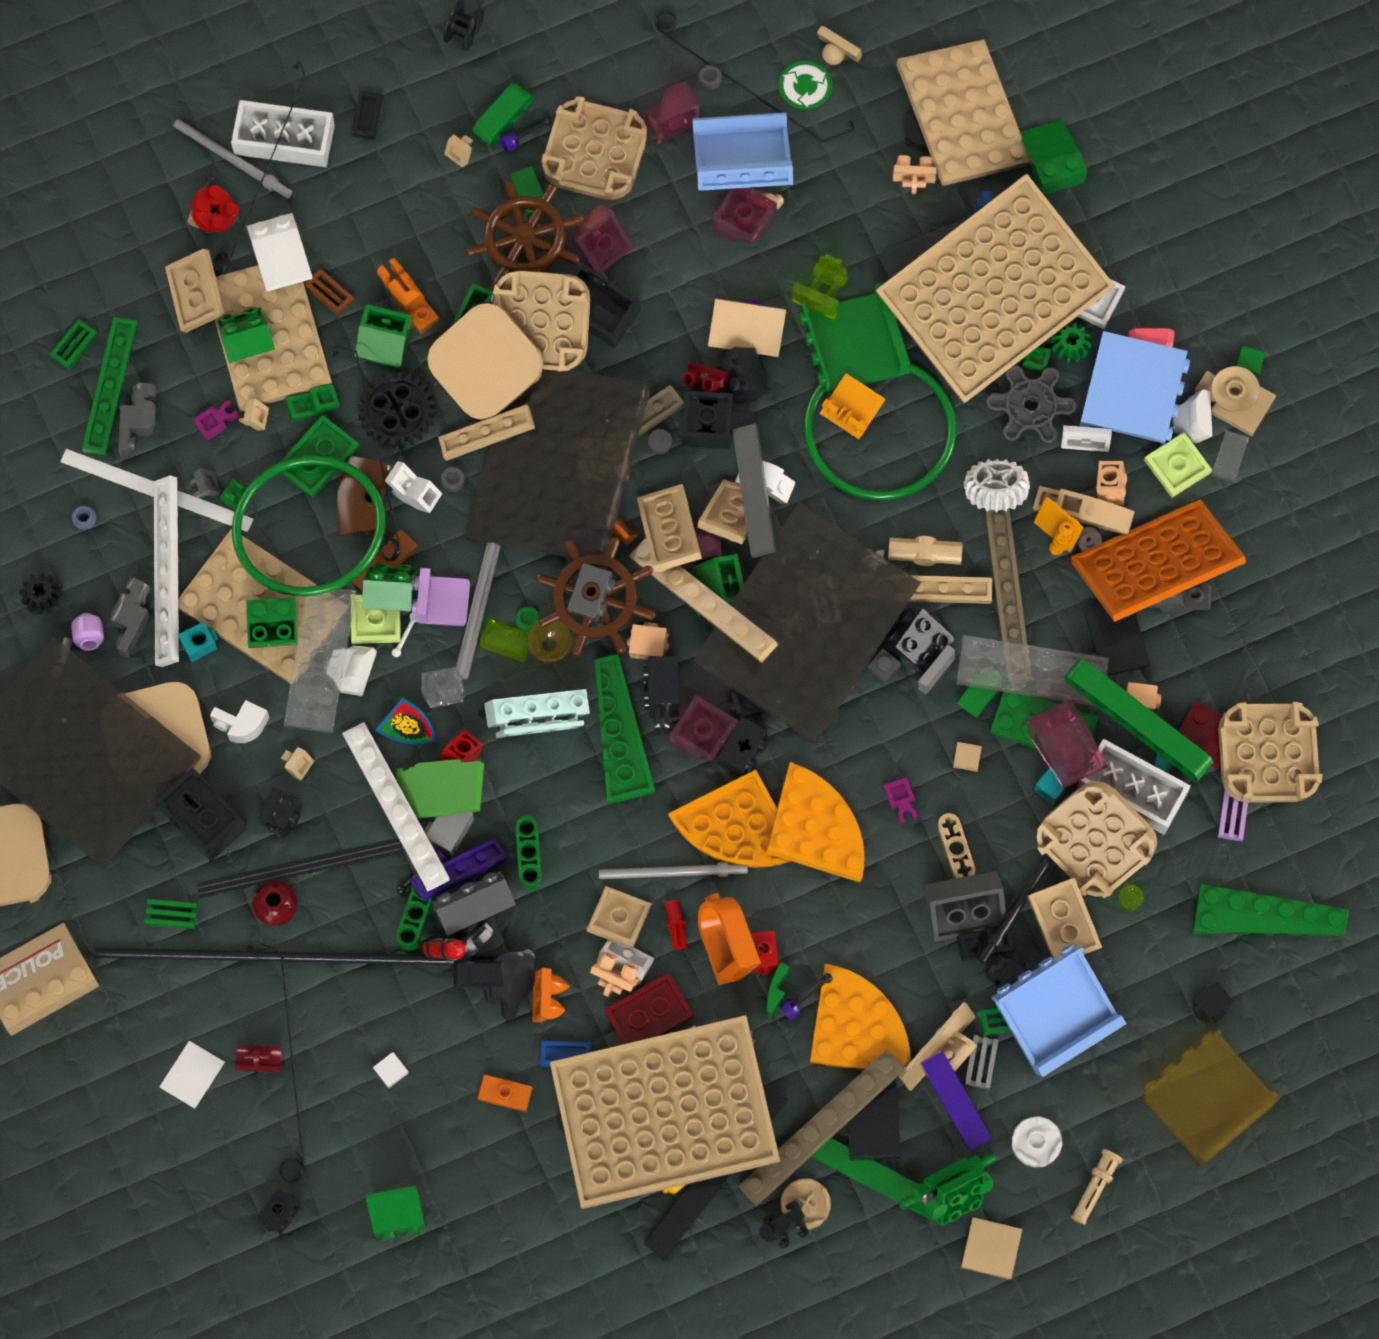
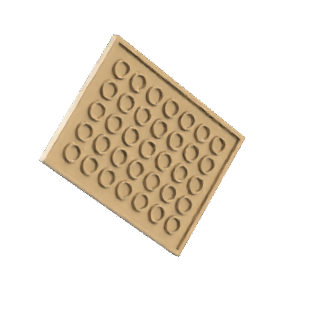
(995, 288)
(664, 1112)

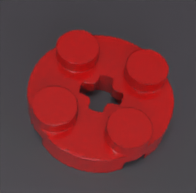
(224, 205)

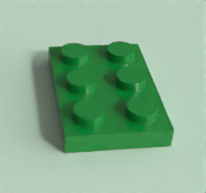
(321, 439)

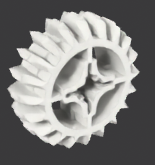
(996, 485)

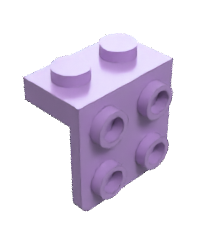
(441, 599)

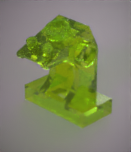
(829, 272)

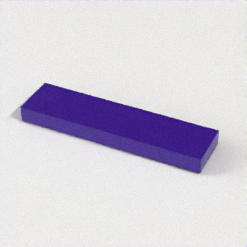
(465, 867)
(955, 1100)

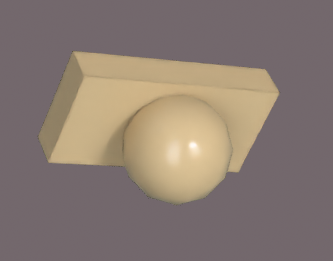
(837, 47)

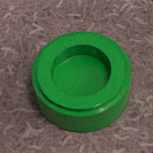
(526, 618)

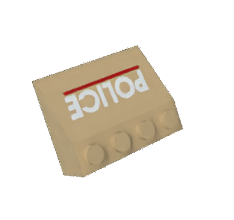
(42, 978)

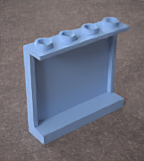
(742, 151)
(1135, 387)
(1057, 1010)

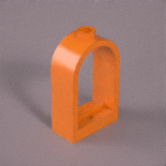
(726, 939)

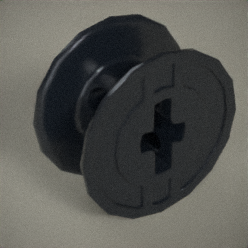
(463, 25)

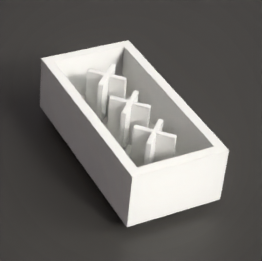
(303, 140)
(1142, 785)

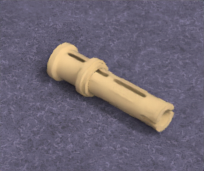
(1101, 1175)

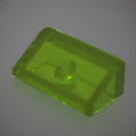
(505, 640)

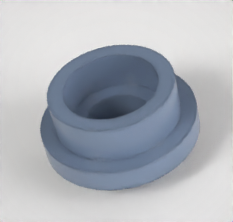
(81, 511)

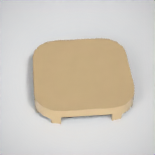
(594, 149)
(550, 312)
(485, 361)
(180, 712)
(1269, 752)
(1097, 838)
(22, 855)

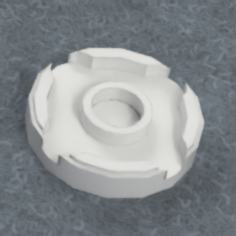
(1036, 1142)

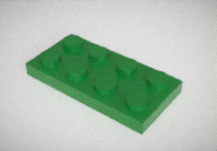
(1017, 708)

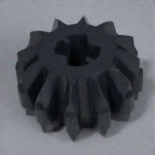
(40, 584)

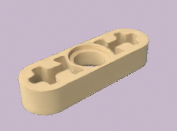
(957, 829)

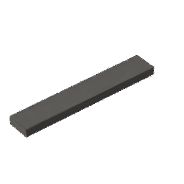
(754, 490)

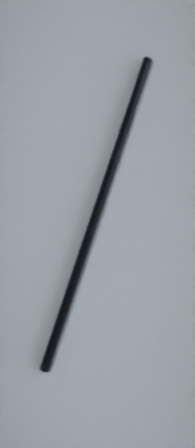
(276, 957)

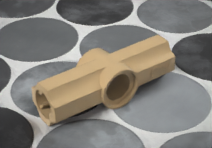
(925, 551)

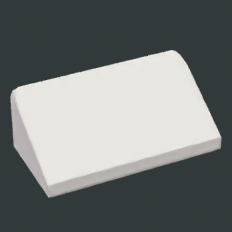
(629, 955)

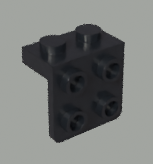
(918, 638)

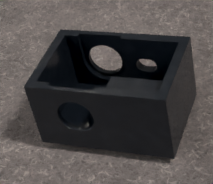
(610, 307)

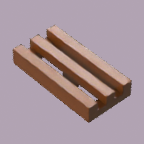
(343, 305)

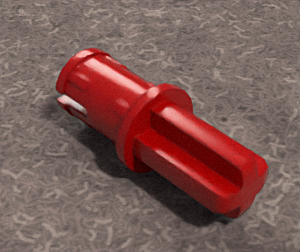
(676, 924)

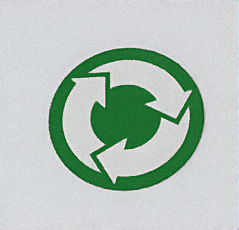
(805, 85)

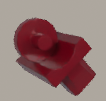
(705, 378)
(258, 1058)

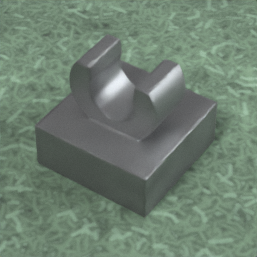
(206, 483)

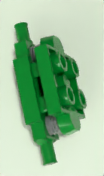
(953, 1189)

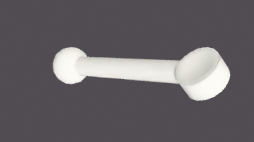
(396, 652)

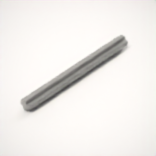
(477, 610)

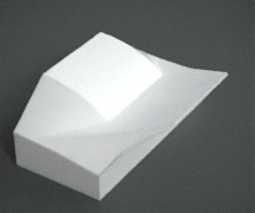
(1195, 417)
(357, 669)

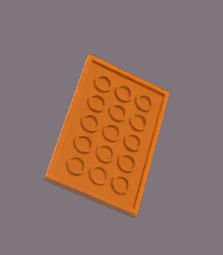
(1157, 560)

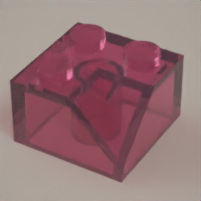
(673, 114)
(744, 215)
(702, 730)

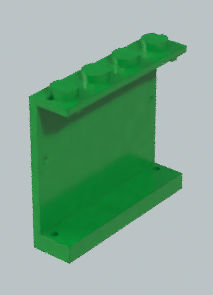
(858, 342)

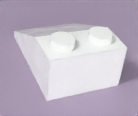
(279, 252)

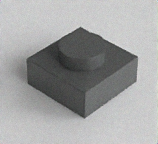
(884, 666)

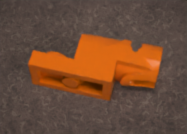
(408, 296)

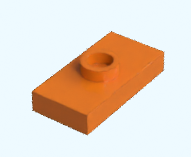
(505, 1093)

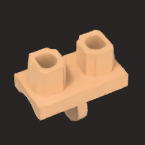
(914, 176)
(612, 978)

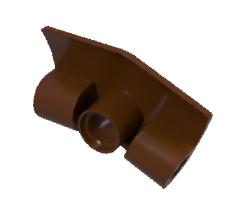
(353, 509)

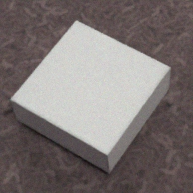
(390, 1070)

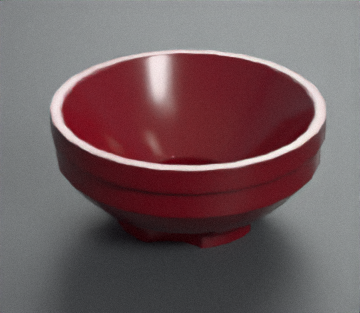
(279, 914)

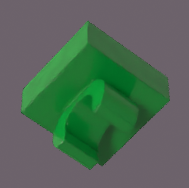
(232, 493)

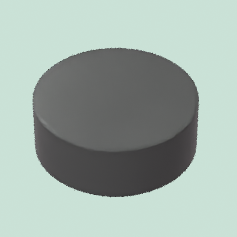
(710, 77)
(660, 441)
(452, 479)

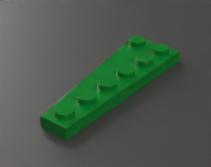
(623, 752)
(1243, 912)

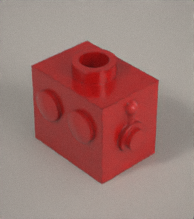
(463, 747)
(769, 960)

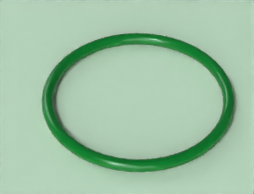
(890, 494)
(323, 588)

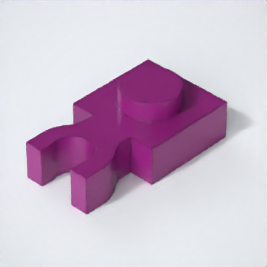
(213, 422)
(901, 796)

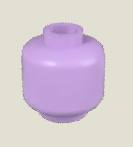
(87, 631)

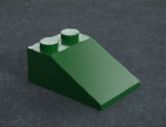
(1053, 157)
(396, 1212)

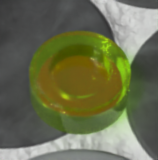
(1130, 897)

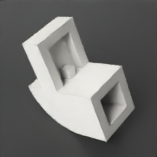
(778, 484)
(412, 489)
(245, 726)

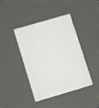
(192, 1074)

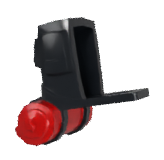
(461, 945)

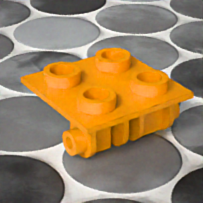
(852, 406)
(1058, 525)

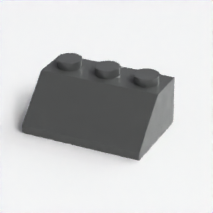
(473, 903)
(965, 905)

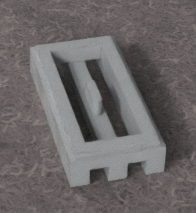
(936, 669)
(985, 1041)

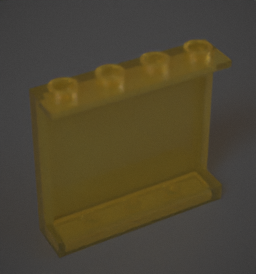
(1208, 1097)

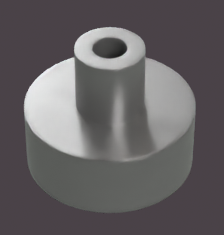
(1089, 538)

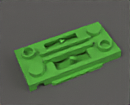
(442, 787)

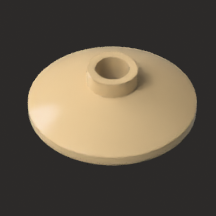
(1235, 379)

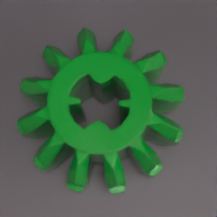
(1068, 350)

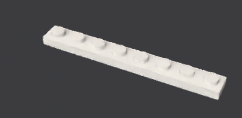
(166, 571)
(396, 807)

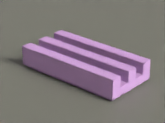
(1231, 836)

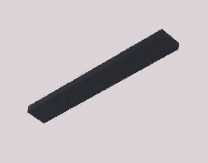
(697, 1198)

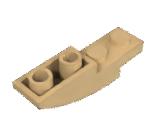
(1088, 509)

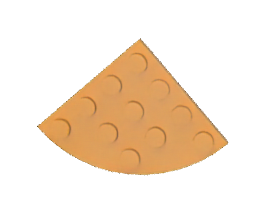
(731, 823)
(816, 826)
(856, 1024)

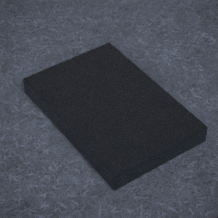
(1116, 640)
(875, 1128)

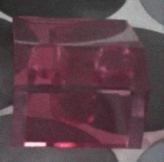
(1066, 743)

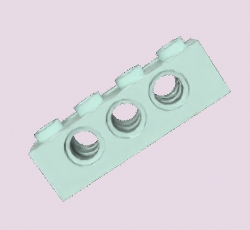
(535, 707)

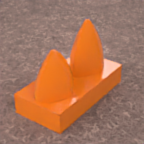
(546, 985)

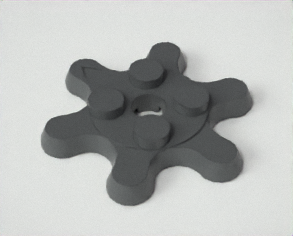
(1037, 390)

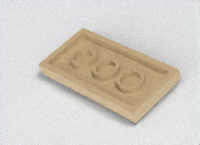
(669, 528)

